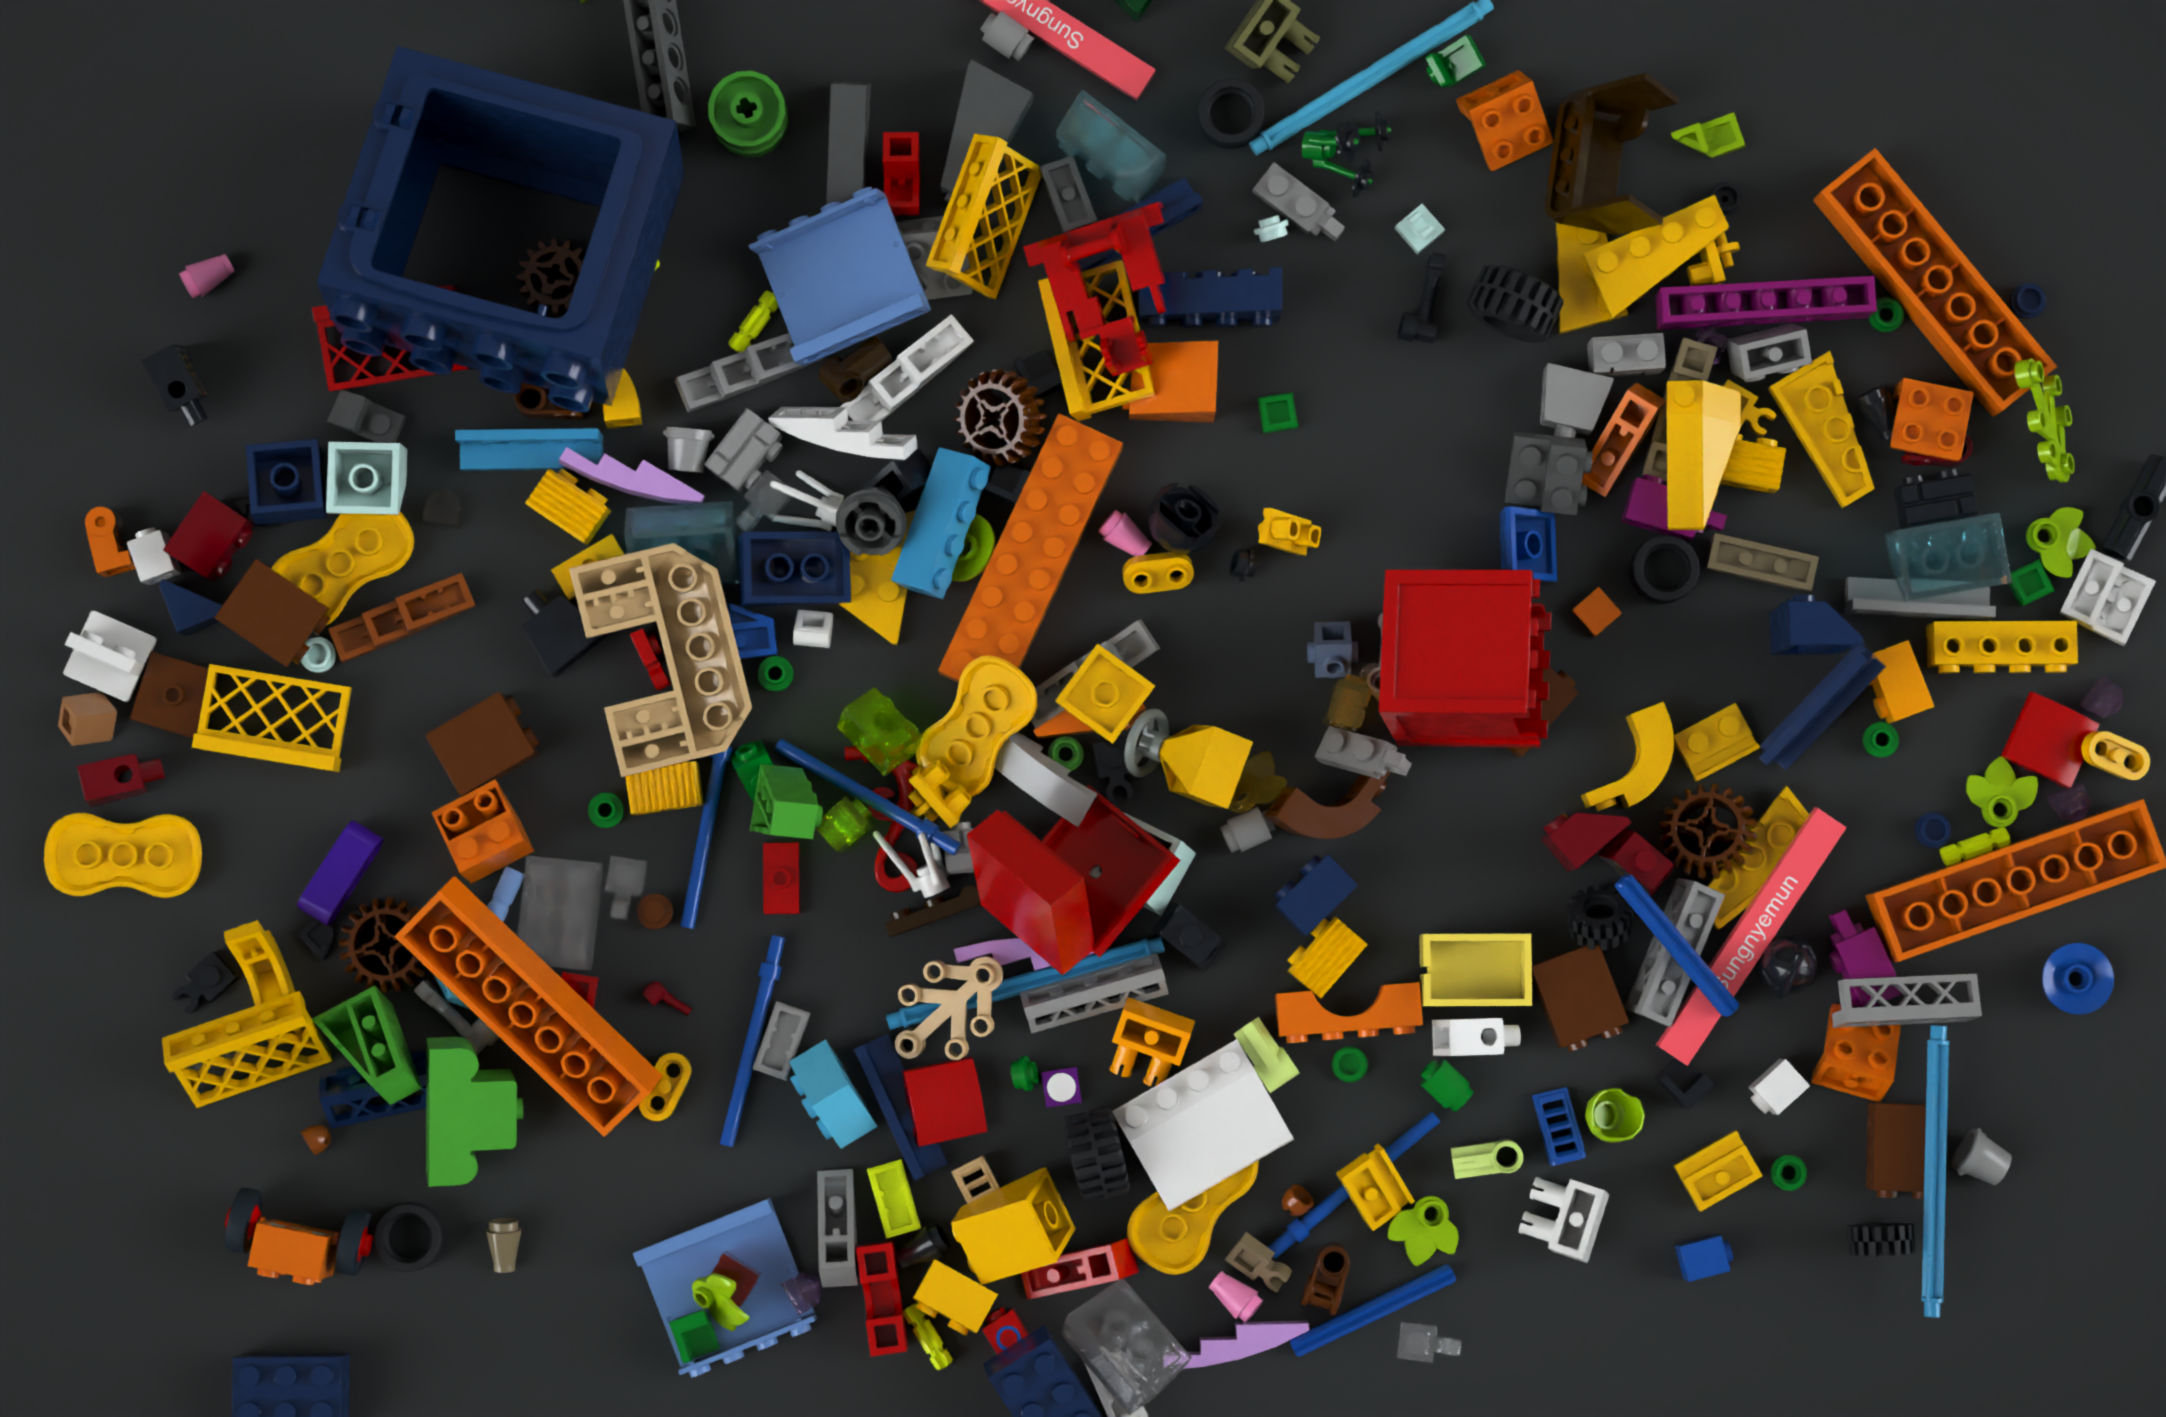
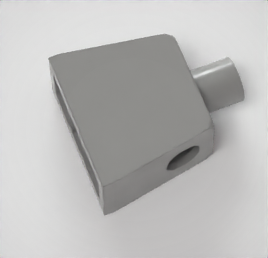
(1572, 399)

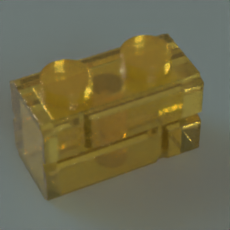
(1348, 703)

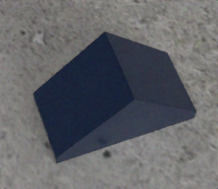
(188, 610)

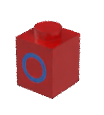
(1004, 1329)

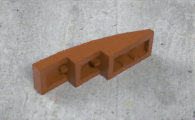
(401, 617)

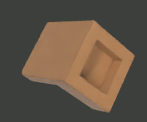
(87, 718)

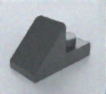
(366, 418)

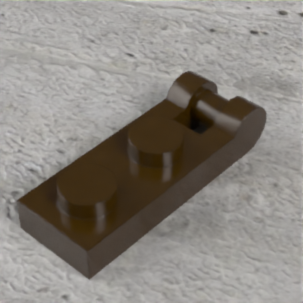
(934, 910)

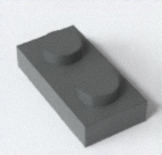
(1067, 194)

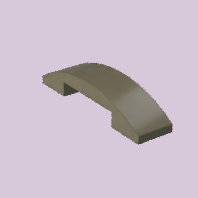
(1691, 363)

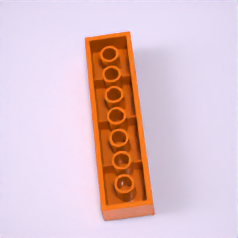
(1931, 280)
(1034, 547)
(2016, 881)
(529, 1006)

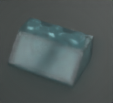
(1110, 147)
(699, 528)
(1949, 556)

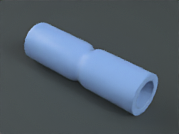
(505, 892)

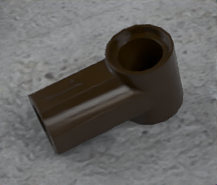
(847, 375)

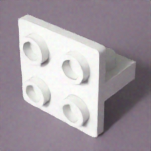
(108, 655)

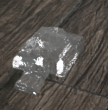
(763, 501)
(625, 880)
(1420, 1342)

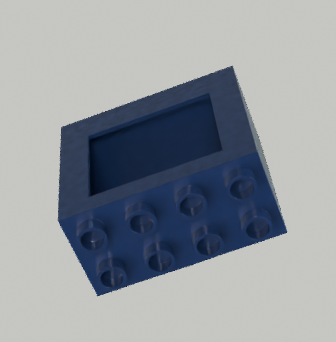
(528, 137)

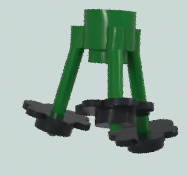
(1322, 145)

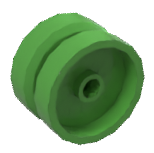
(742, 94)

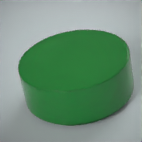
(1349, 1064)

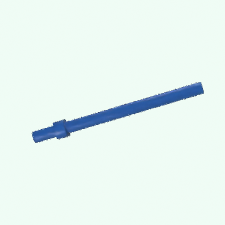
(869, 797)
(704, 837)
(769, 973)
(1299, 1229)

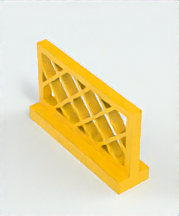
(968, 208)
(1070, 356)
(270, 749)
(239, 1034)

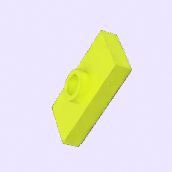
(894, 1198)

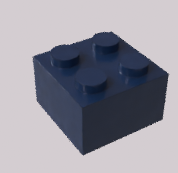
(286, 481)
(1314, 894)

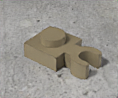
(1256, 1260)

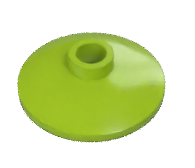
(982, 543)

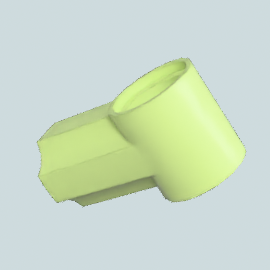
(1269, 1060)
(1481, 1159)

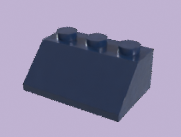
(1810, 628)

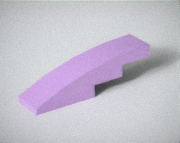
(644, 482)
(1003, 951)
(1248, 1340)

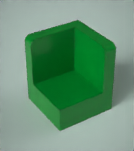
(694, 1335)

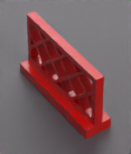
(321, 317)

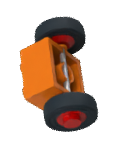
(295, 1248)

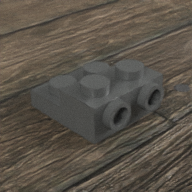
(1548, 472)

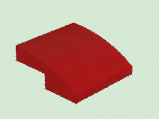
(2049, 739)
(944, 1101)

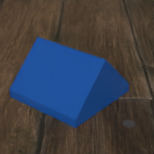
(1528, 542)

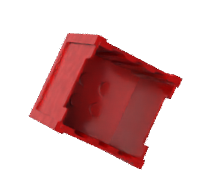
(1464, 658)

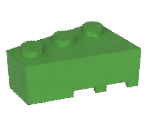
(785, 803)
(373, 1042)

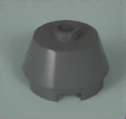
(871, 522)

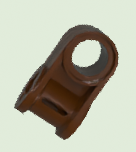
(546, 408)
(1326, 1280)

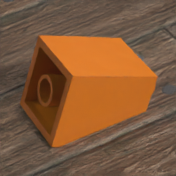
(1183, 383)

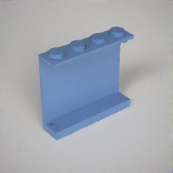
(841, 275)
(755, 1239)

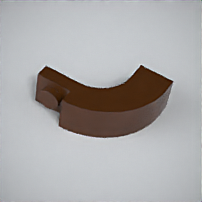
(1306, 818)

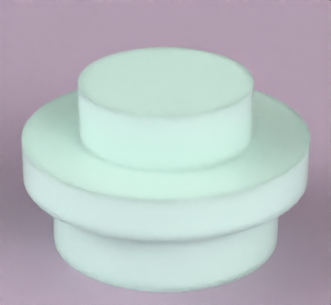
(1271, 228)
(320, 655)

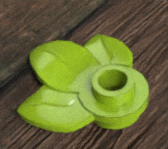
(2064, 543)
(2001, 787)
(1424, 1235)
(715, 1294)

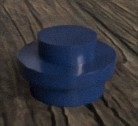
(2028, 300)
(1932, 830)

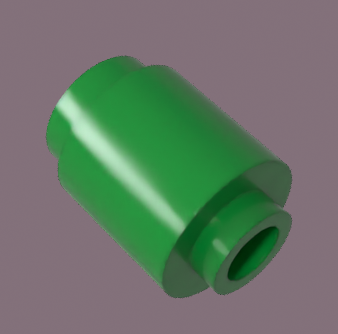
(1445, 1084)

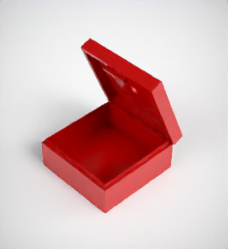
(1047, 886)

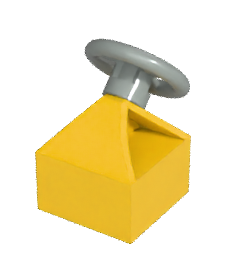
(1196, 762)

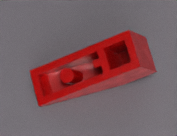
(1082, 1269)

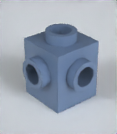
(1332, 649)

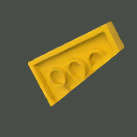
(1581, 297)
(1774, 832)

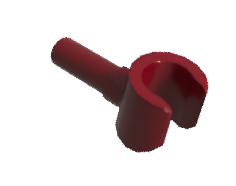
(656, 992)

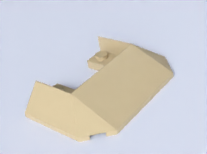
(698, 647)

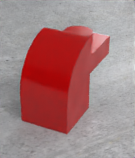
(902, 172)

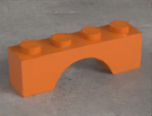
(1394, 1007)

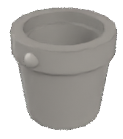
(687, 448)
(1981, 1158)

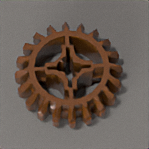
(1018, 419)
(1724, 834)
(382, 928)

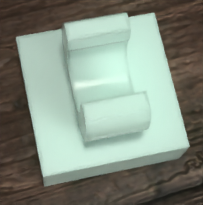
(1419, 228)

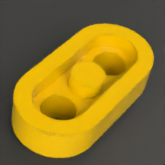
(1158, 570)
(2113, 753)
(668, 1087)

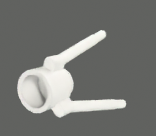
(826, 506)
(930, 877)

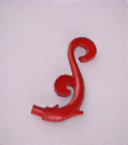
(902, 775)

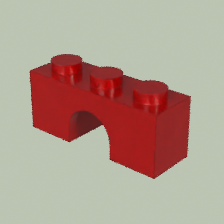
(882, 1298)

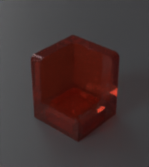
(741, 1273)

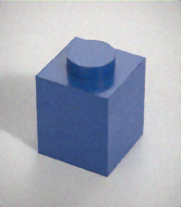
(1704, 1257)

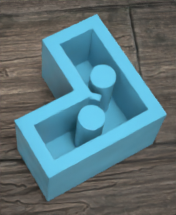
(831, 1095)

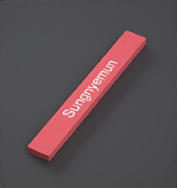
(1079, 43)
(1754, 931)

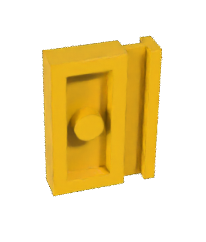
(1715, 742)
(1717, 1170)
(1375, 1187)

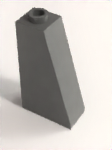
(986, 107)
(848, 139)

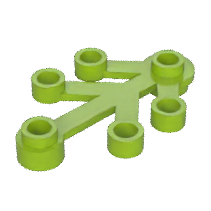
(2048, 419)

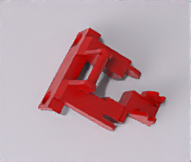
(1130, 237)

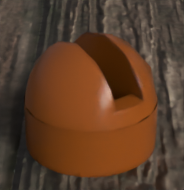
(316, 1138)
(1297, 1200)

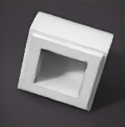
(813, 629)

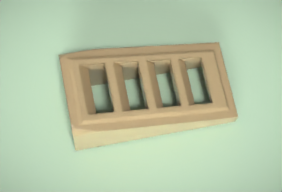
(969, 1168)

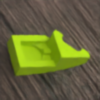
(1713, 137)

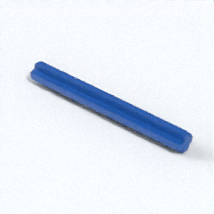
(1676, 945)
(1373, 1310)

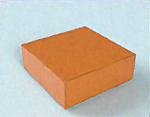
(1596, 612)

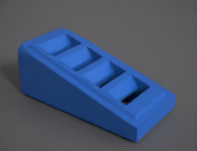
(1571, 1123)

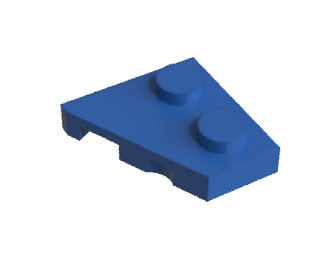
(753, 633)

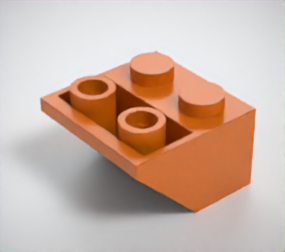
(482, 832)

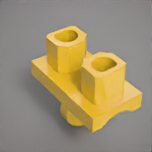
(1711, 269)
(1288, 532)
(946, 806)

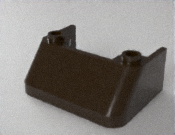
(1589, 154)

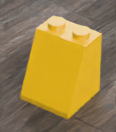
(1014, 1228)

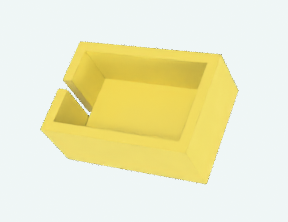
(1476, 969)

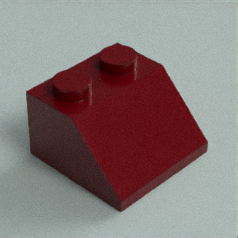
(209, 537)
(1580, 836)

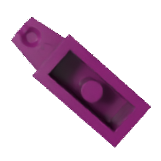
(1648, 509)
(1859, 955)

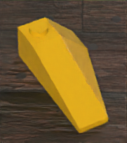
(1700, 437)

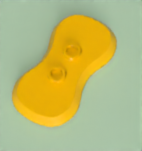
(348, 557)
(989, 707)
(151, 855)
(1180, 1238)

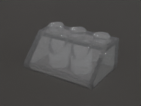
(1125, 1345)

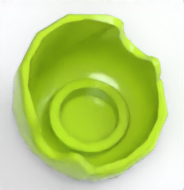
(1614, 1115)

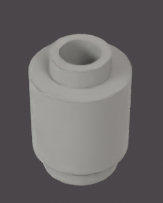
(1006, 35)
(1247, 830)

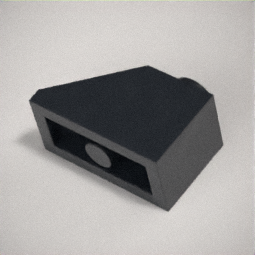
(903, 477)

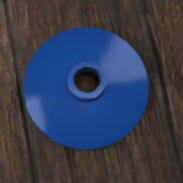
(2095, 978)

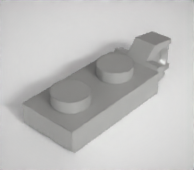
(1297, 203)
(1360, 754)

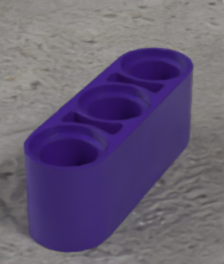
(340, 872)

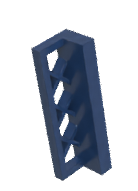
(1178, 204)
(885, 1077)
(352, 1089)

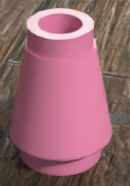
(206, 275)
(1124, 534)
(1236, 1296)

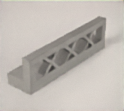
(1884, 598)
(1661, 979)
(1091, 988)
(1907, 1014)

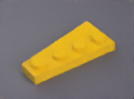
(1644, 257)
(1819, 417)

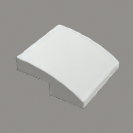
(2107, 597)

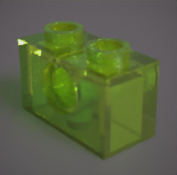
(885, 748)
(845, 824)

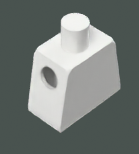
(1463, 1036)

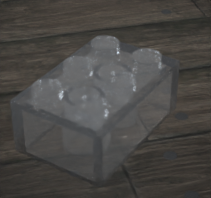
(560, 910)

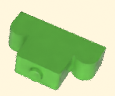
(465, 1110)

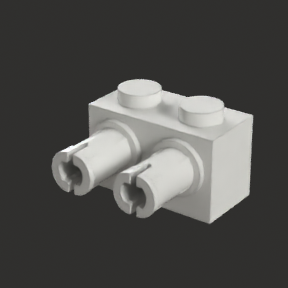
(1577, 1221)

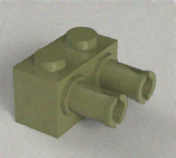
(1261, 31)

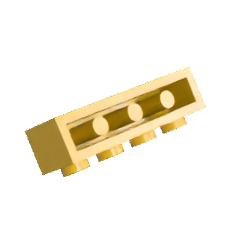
(2001, 645)

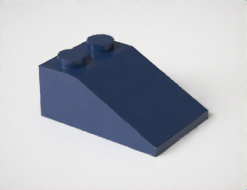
(792, 569)

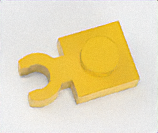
(1750, 413)

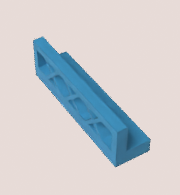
(525, 448)

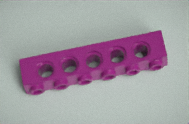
(1765, 303)

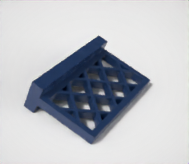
(1821, 707)

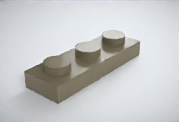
(1762, 562)

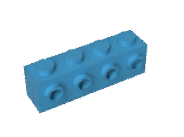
(941, 523)

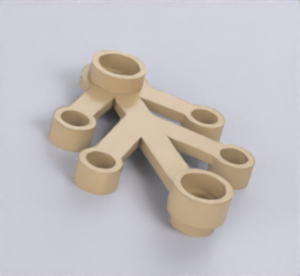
(953, 1003)

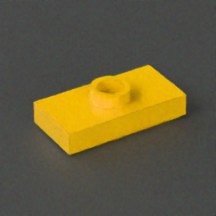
(599, 551)

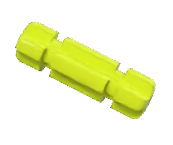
(754, 322)
(1975, 846)
(928, 1337)

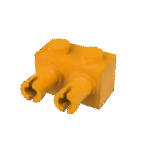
(1151, 1032)

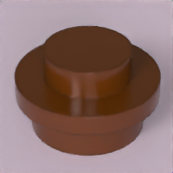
(655, 911)

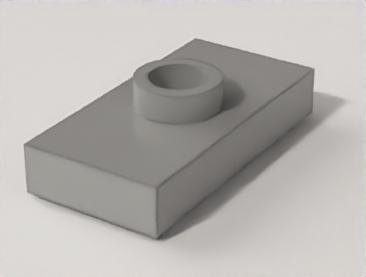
(781, 1040)

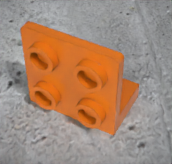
(1506, 119)
(1930, 419)
(1858, 1059)

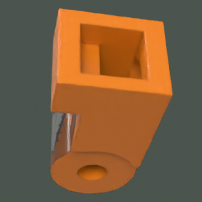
(106, 544)

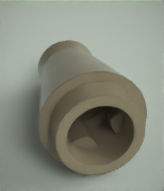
(504, 1243)

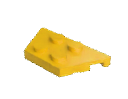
(873, 595)

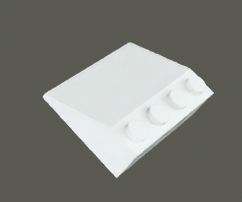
(1203, 1125)

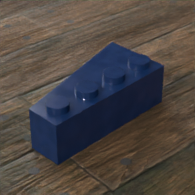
(1215, 298)

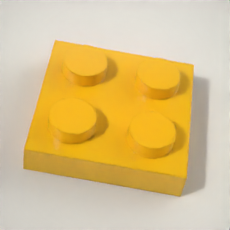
(1105, 693)

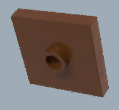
(171, 695)

